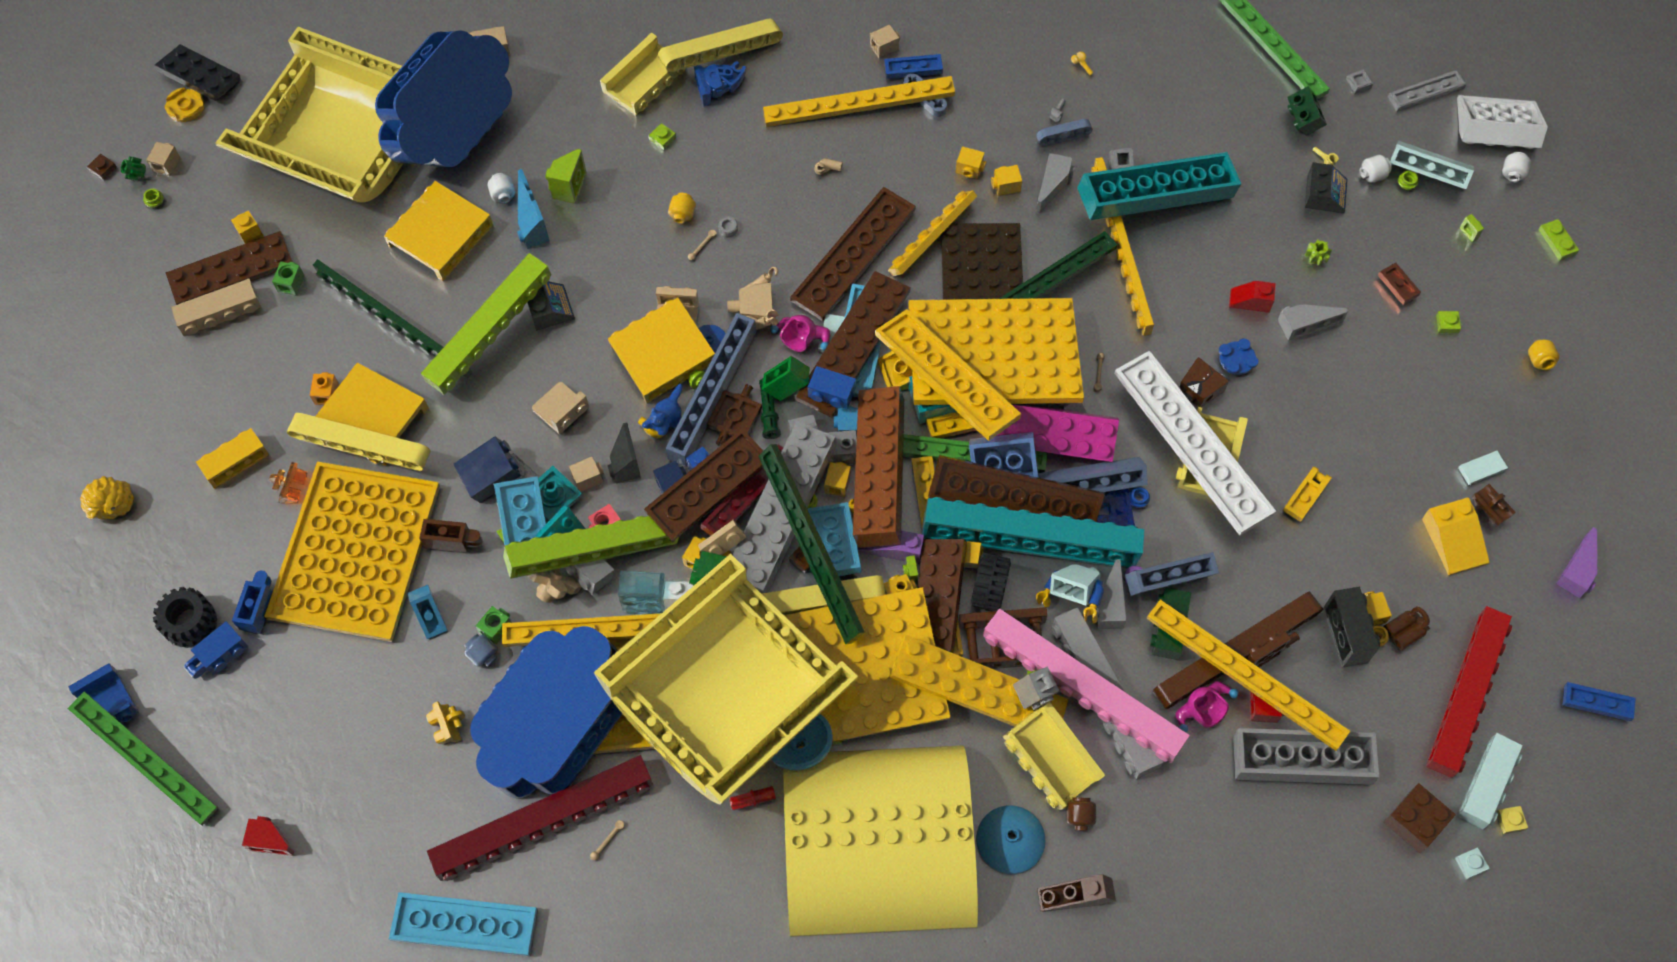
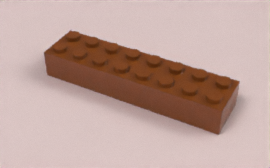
(879, 467)

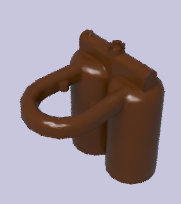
(1408, 627)

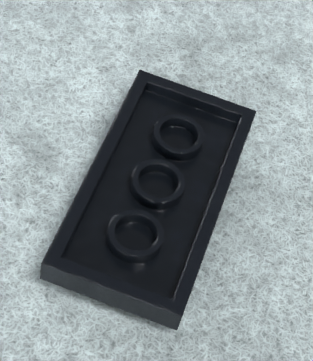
(197, 72)

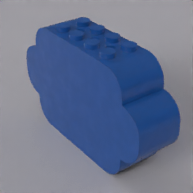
(443, 99)
(545, 714)

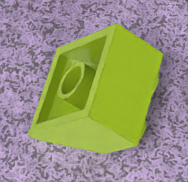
(566, 176)

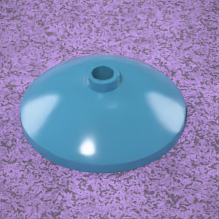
(817, 743)
(1008, 854)

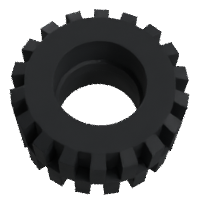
(990, 581)
(173, 606)

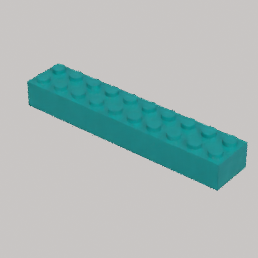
(1034, 533)

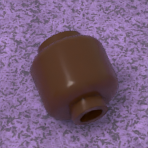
(1081, 813)

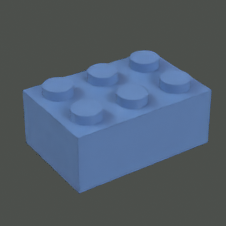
(1006, 452)

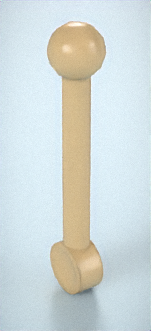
(712, 234)
(1097, 387)
(619, 825)

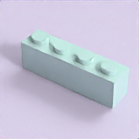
(1432, 164)
(1490, 781)

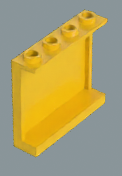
(439, 229)
(662, 349)
(372, 404)

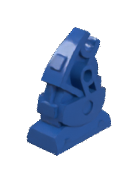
(717, 79)

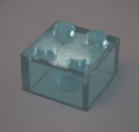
(641, 592)

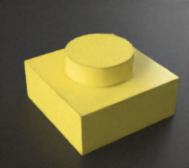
(1512, 820)

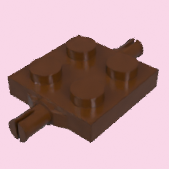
(734, 413)
(1275, 646)

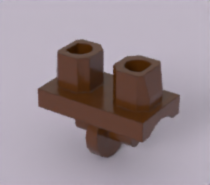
(1493, 504)

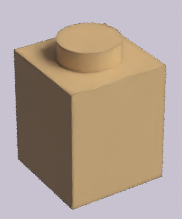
(884, 41)
(163, 158)
(586, 473)

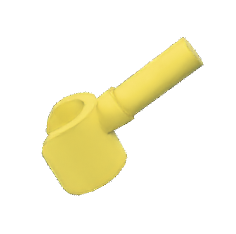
(1328, 159)

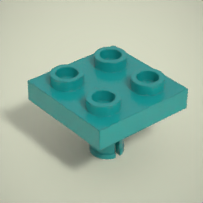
(556, 492)
(562, 522)

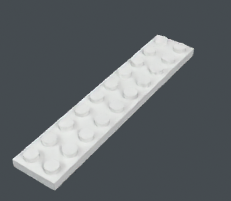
(1195, 443)

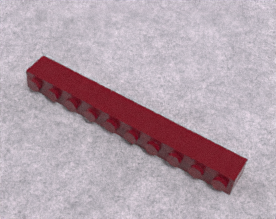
(539, 818)

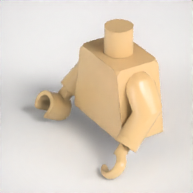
(756, 301)

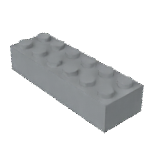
(1303, 757)

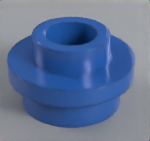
(1143, 493)

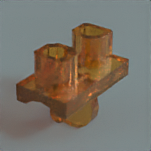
(294, 475)

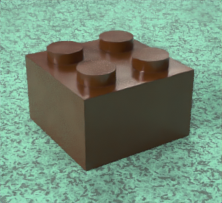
(1419, 818)

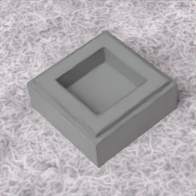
(1359, 81)

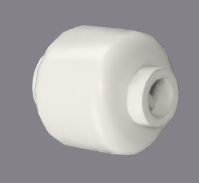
(1516, 167)
(1375, 168)
(501, 188)

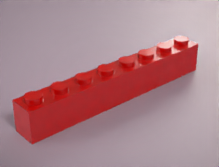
(1469, 692)

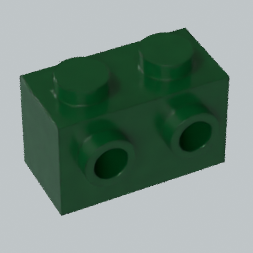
(1306, 111)

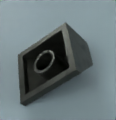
(623, 458)

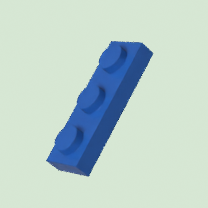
(917, 65)
(1599, 701)

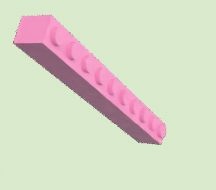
(1086, 686)

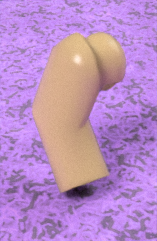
(826, 165)

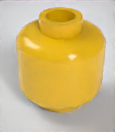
(682, 208)
(1543, 354)

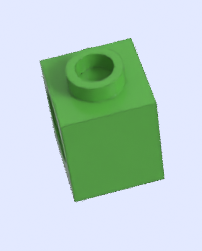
(288, 285)
(484, 625)

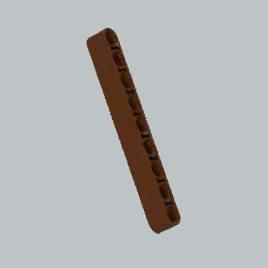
(1202, 672)

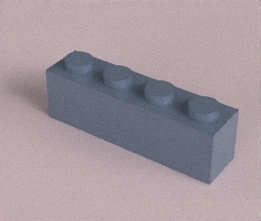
(1171, 573)

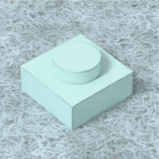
(1472, 863)

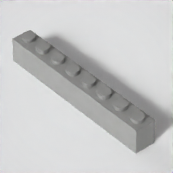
(1080, 644)

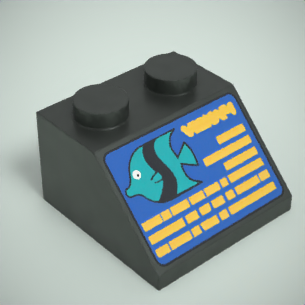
(1326, 188)
(550, 306)

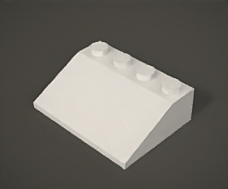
(1500, 122)

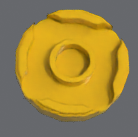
(184, 105)

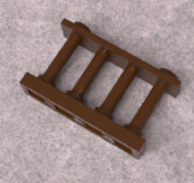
(972, 621)

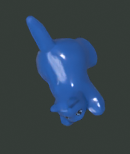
(665, 414)

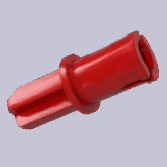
(752, 798)

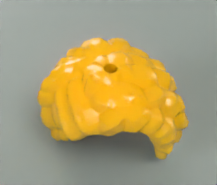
(104, 494)

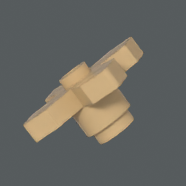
(554, 585)

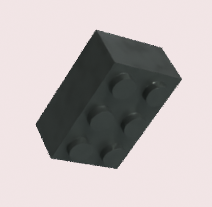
(1351, 626)

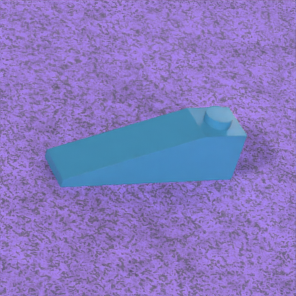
(530, 219)

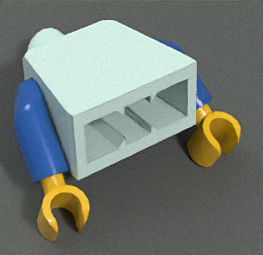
(1077, 585)

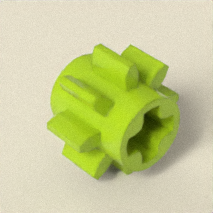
(1318, 252)

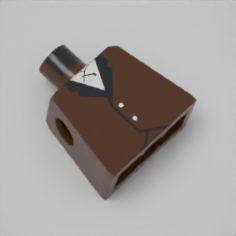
(1202, 383)

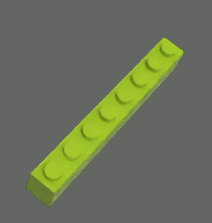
(486, 324)
(583, 546)

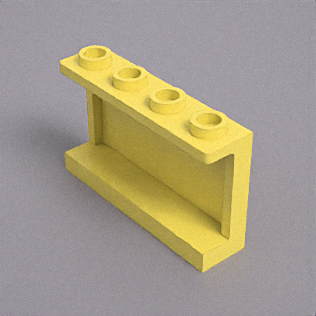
(638, 76)
(1229, 433)
(1052, 756)

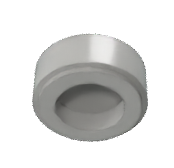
(727, 226)

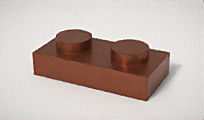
(1399, 283)

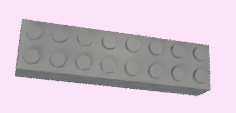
(768, 529)

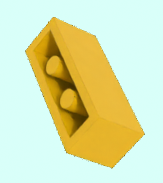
(232, 458)

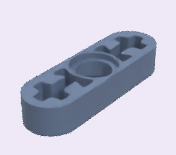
(929, 105)
(1064, 132)

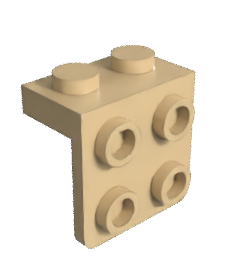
(686, 295)
(560, 407)

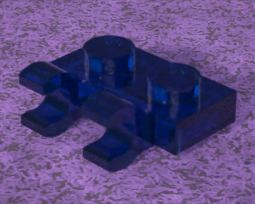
(1119, 508)

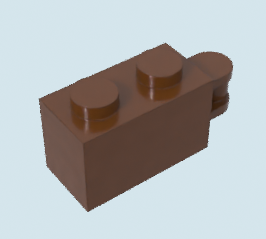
(448, 536)

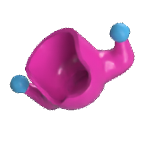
(800, 331)
(1206, 705)

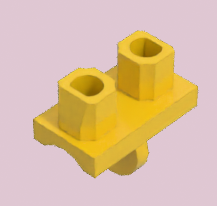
(449, 721)

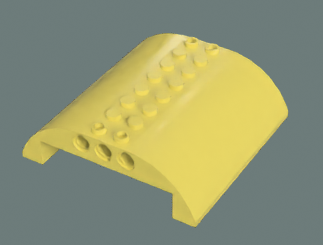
(322, 119)
(721, 681)
(881, 842)

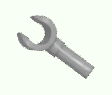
(1056, 112)

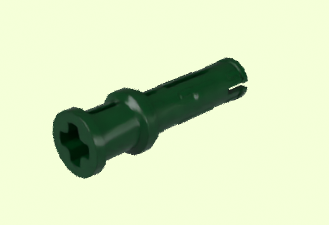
(769, 416)

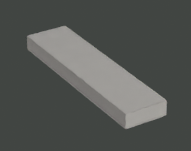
(1426, 90)

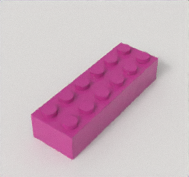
(1067, 431)

